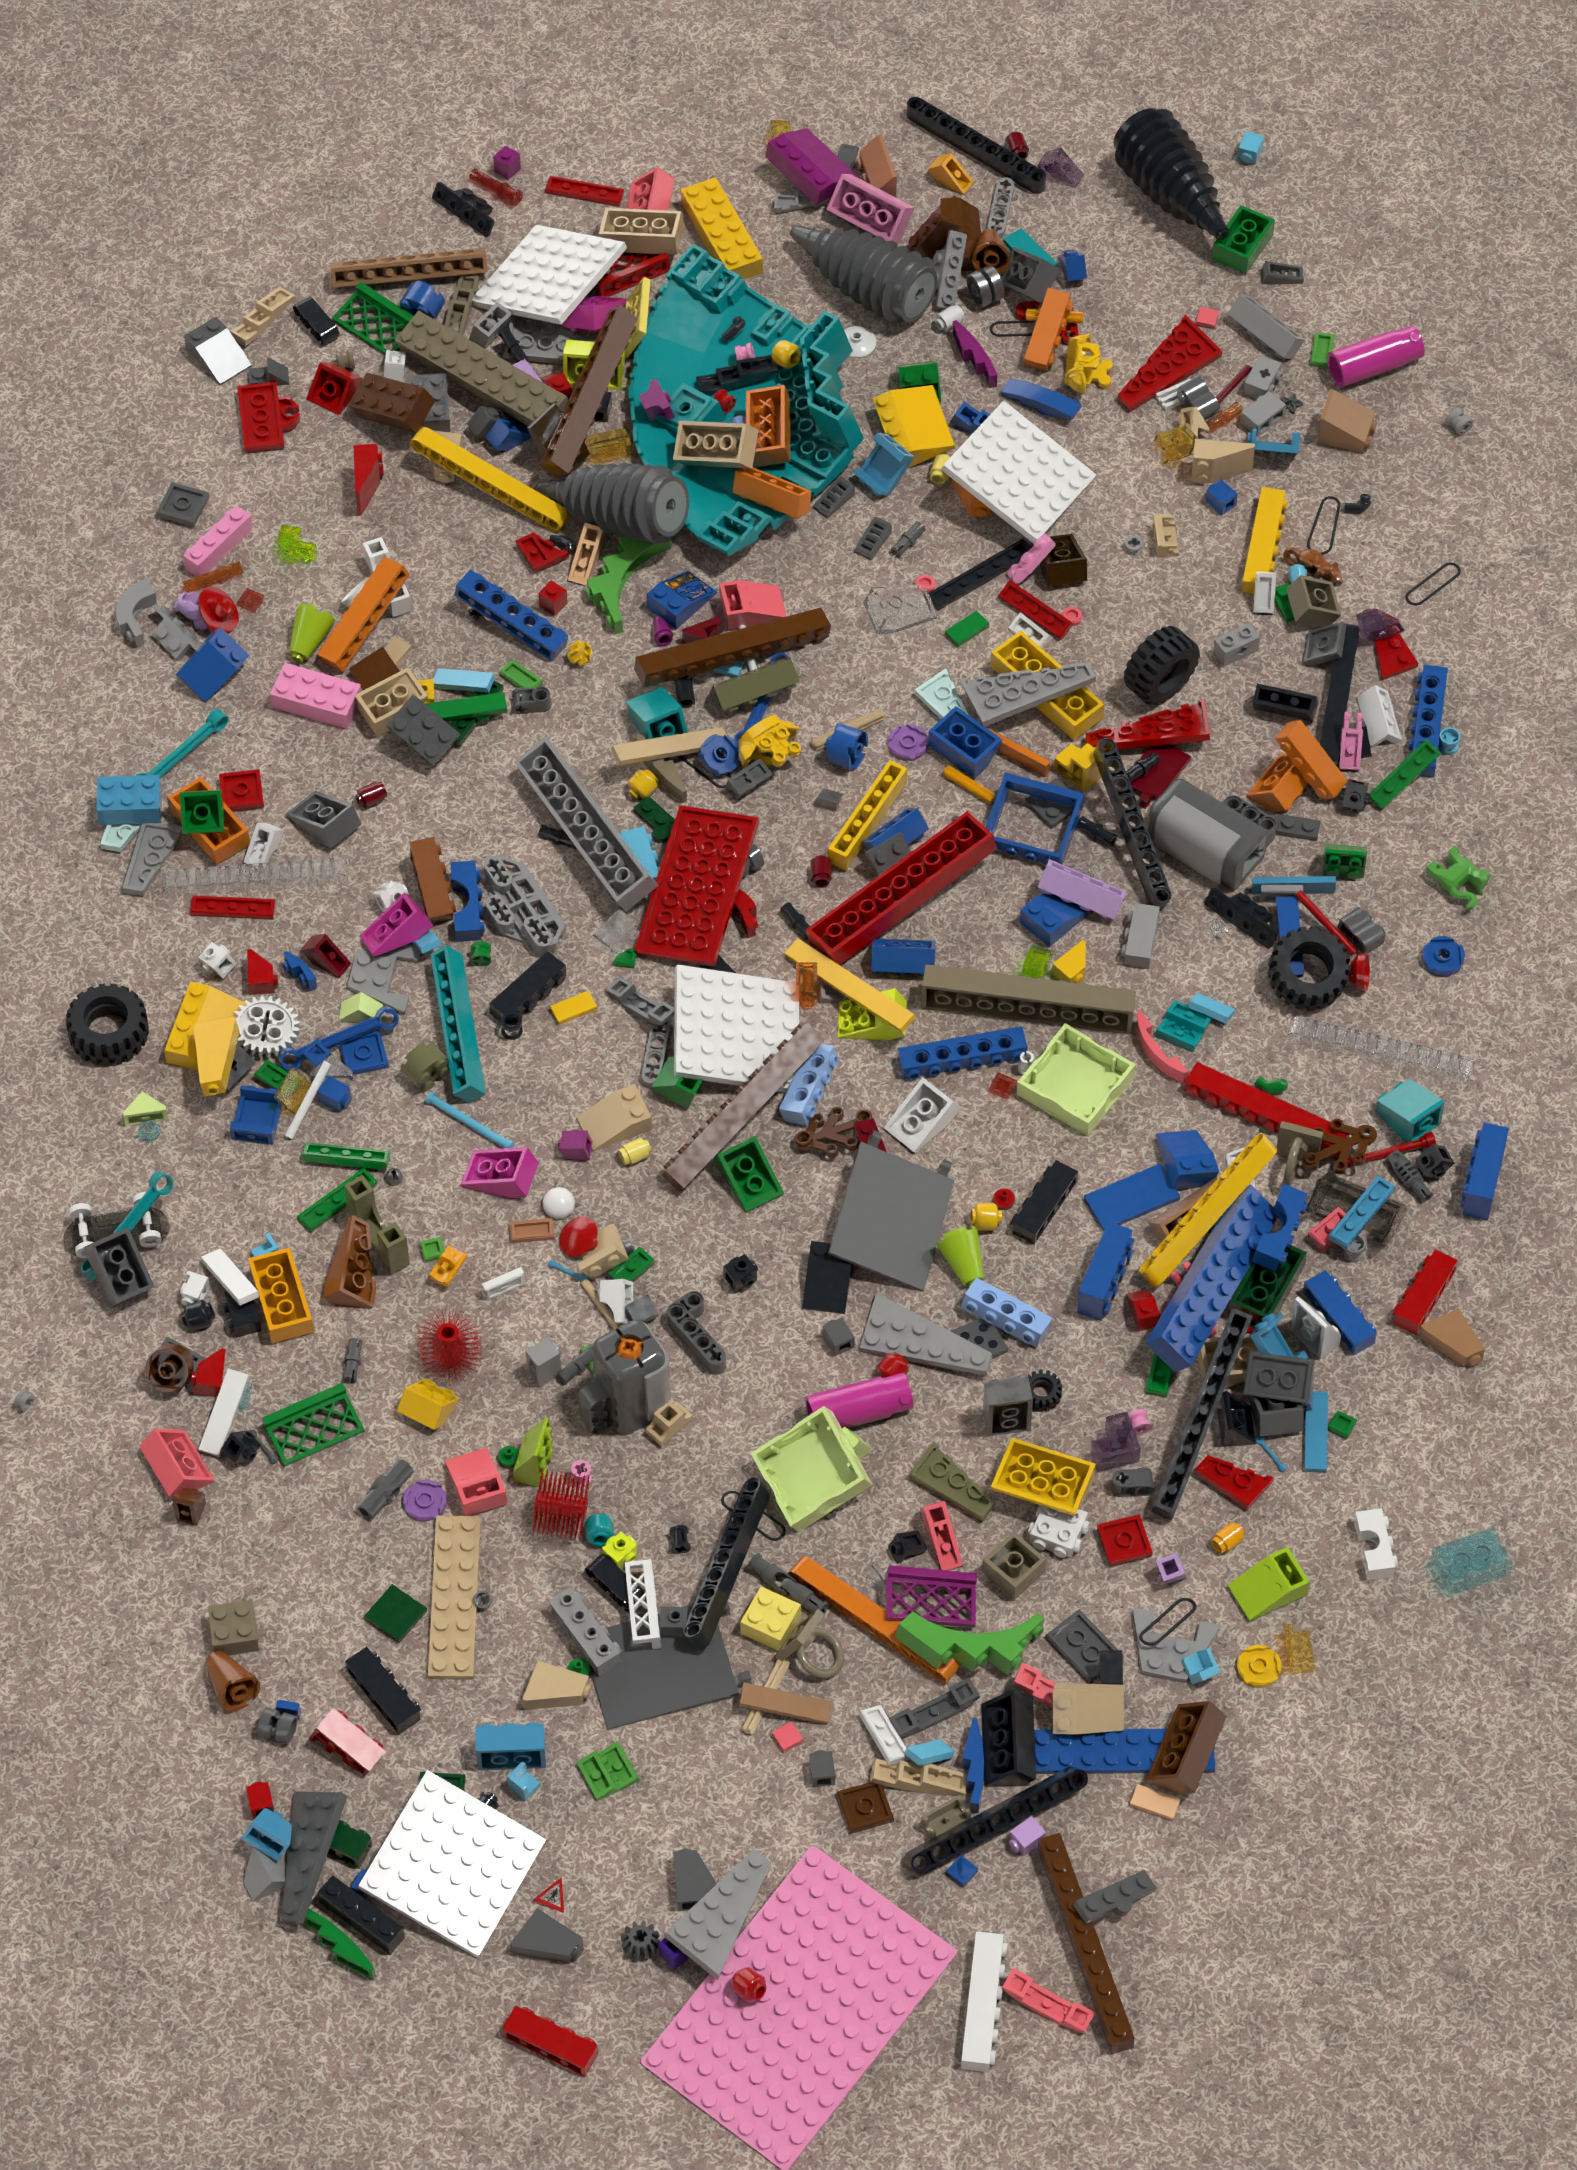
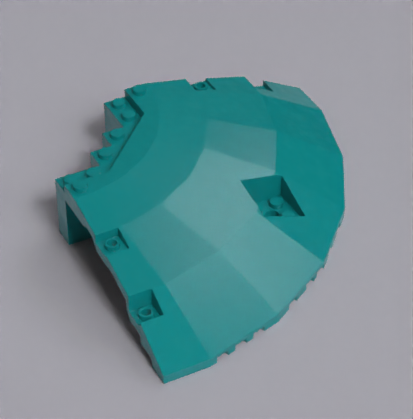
(687, 343)

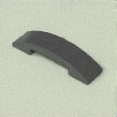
(639, 1004)
(935, 1711)

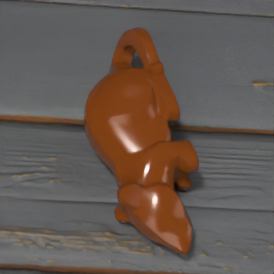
(1314, 564)

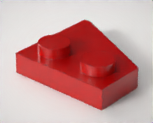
(540, 552)

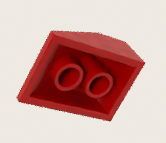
(367, 473)

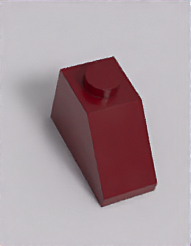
(325, 955)

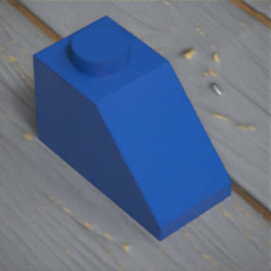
(507, 435)

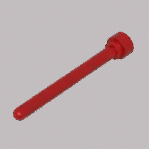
(1423, 1142)

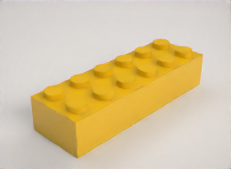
(721, 228)
(1070, 712)

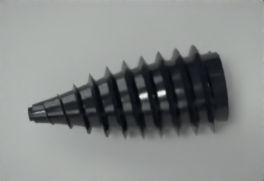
(1169, 169)

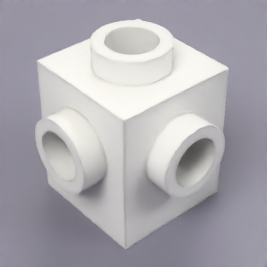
(389, 894)
(214, 956)

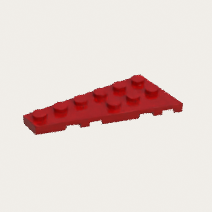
(1173, 360)
(1158, 729)

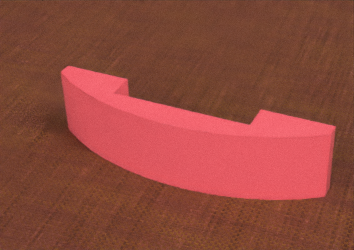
(1170, 1067)
(1034, 1685)
(1046, 2003)

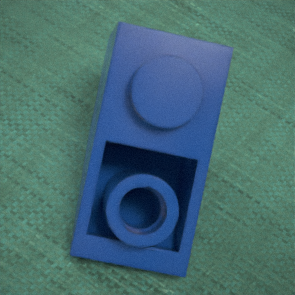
(1073, 265)

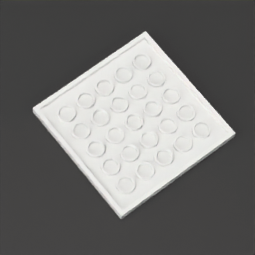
(549, 273)
(1018, 472)
(729, 1023)
(452, 1863)

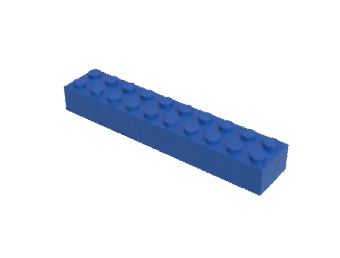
(1211, 1280)

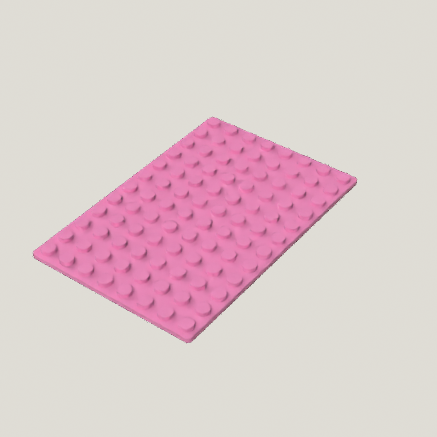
(839, 1986)

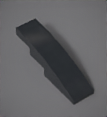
(732, 377)

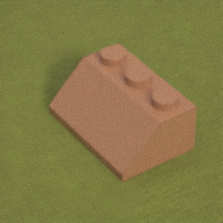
(877, 166)

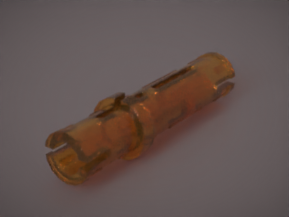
(212, 577)

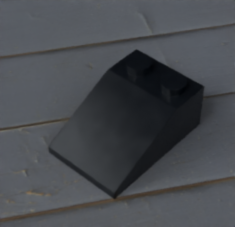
(826, 1280)

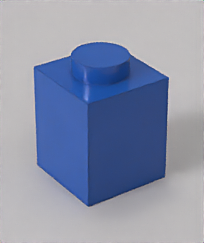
(1221, 497)
(334, 1094)

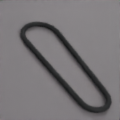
(1334, 527)

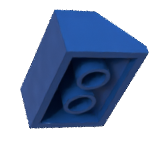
(964, 741)
(902, 956)

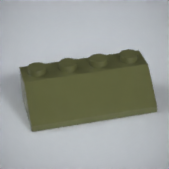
(756, 683)

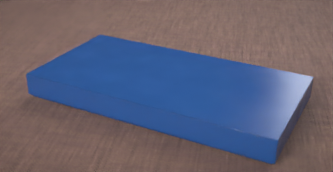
(1132, 1197)

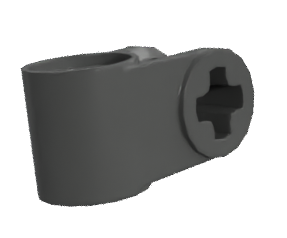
(533, 700)
(1134, 1482)

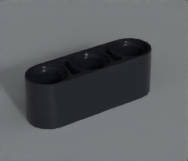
(317, 320)
(611, 1579)

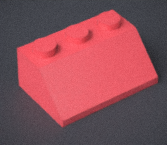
(651, 191)
(175, 1460)

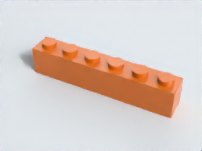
(363, 614)

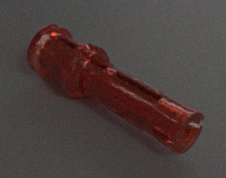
(502, 190)

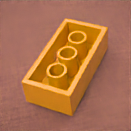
(281, 1295)

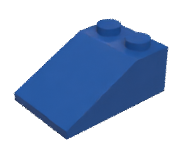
(212, 664)
(1051, 917)
(1187, 1159)

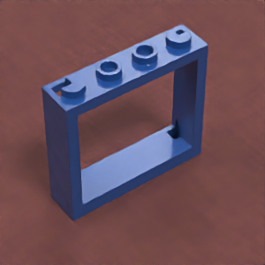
(1040, 790)

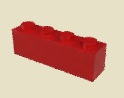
(1425, 1291)
(550, 2040)

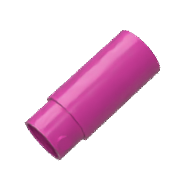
(1375, 355)
(864, 1400)

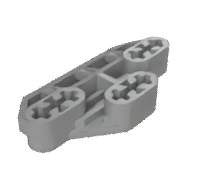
(516, 909)

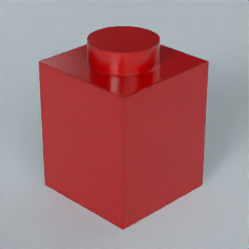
(553, 598)
(259, 1798)

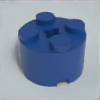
(422, 298)
(846, 746)

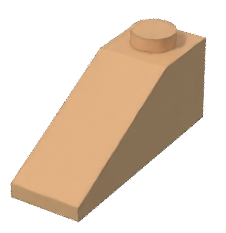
(587, 553)

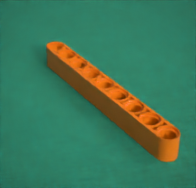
(863, 1613)

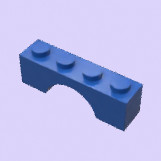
(467, 921)
(1272, 1246)

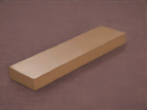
(785, 1703)

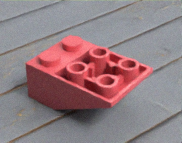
(750, 603)
(476, 1482)

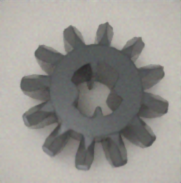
(638, 1948)

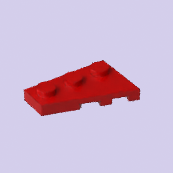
(1394, 656)
(1237, 1484)

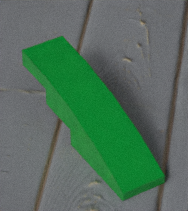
(343, 1947)

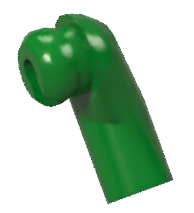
(1272, 1087)

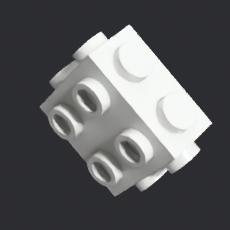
(1058, 1531)

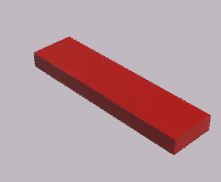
(584, 191)
(1035, 610)
(232, 907)

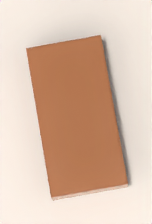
(532, 1230)

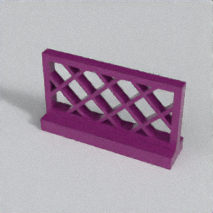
(931, 1579)

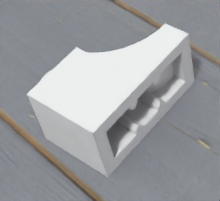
(394, 365)
(263, 843)
(617, 1295)

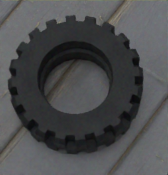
(1161, 665)
(1317, 944)
(109, 1046)

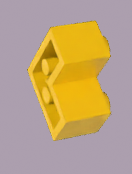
(1078, 766)

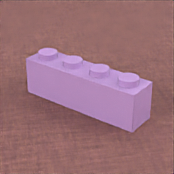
(1081, 889)

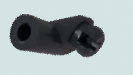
(738, 325)
(1360, 506)
(563, 541)

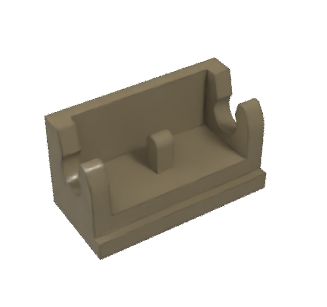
(945, 1817)

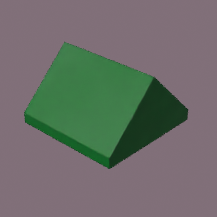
(202, 811)

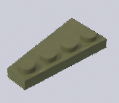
(945, 1479)

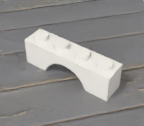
(373, 554)

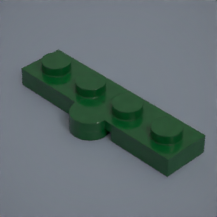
(466, 726)
(655, 817)

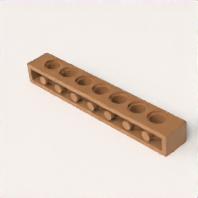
(409, 267)

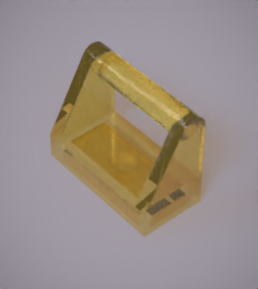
(609, 445)

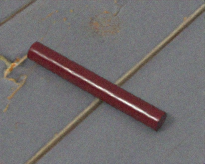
(1233, 383)

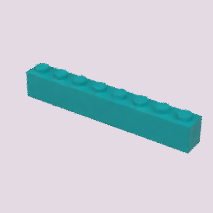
(458, 1024)

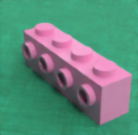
(218, 541)

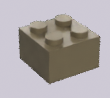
(1313, 601)
(1014, 1565)
(233, 1627)

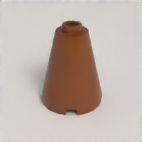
(991, 251)
(231, 1681)

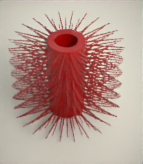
(449, 1345)
(561, 1504)

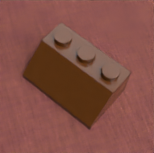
(934, 232)

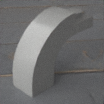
(130, 604)

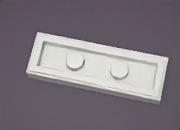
(884, 1735)

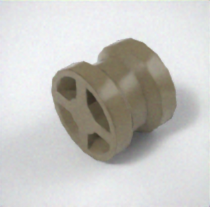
(345, 359)

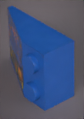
(679, 598)

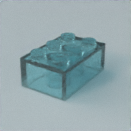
(1471, 1561)

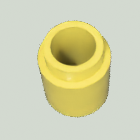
(936, 474)
(634, 1151)

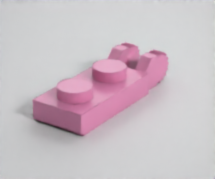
(1031, 559)
(1351, 744)

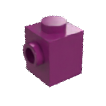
(507, 162)
(575, 1145)

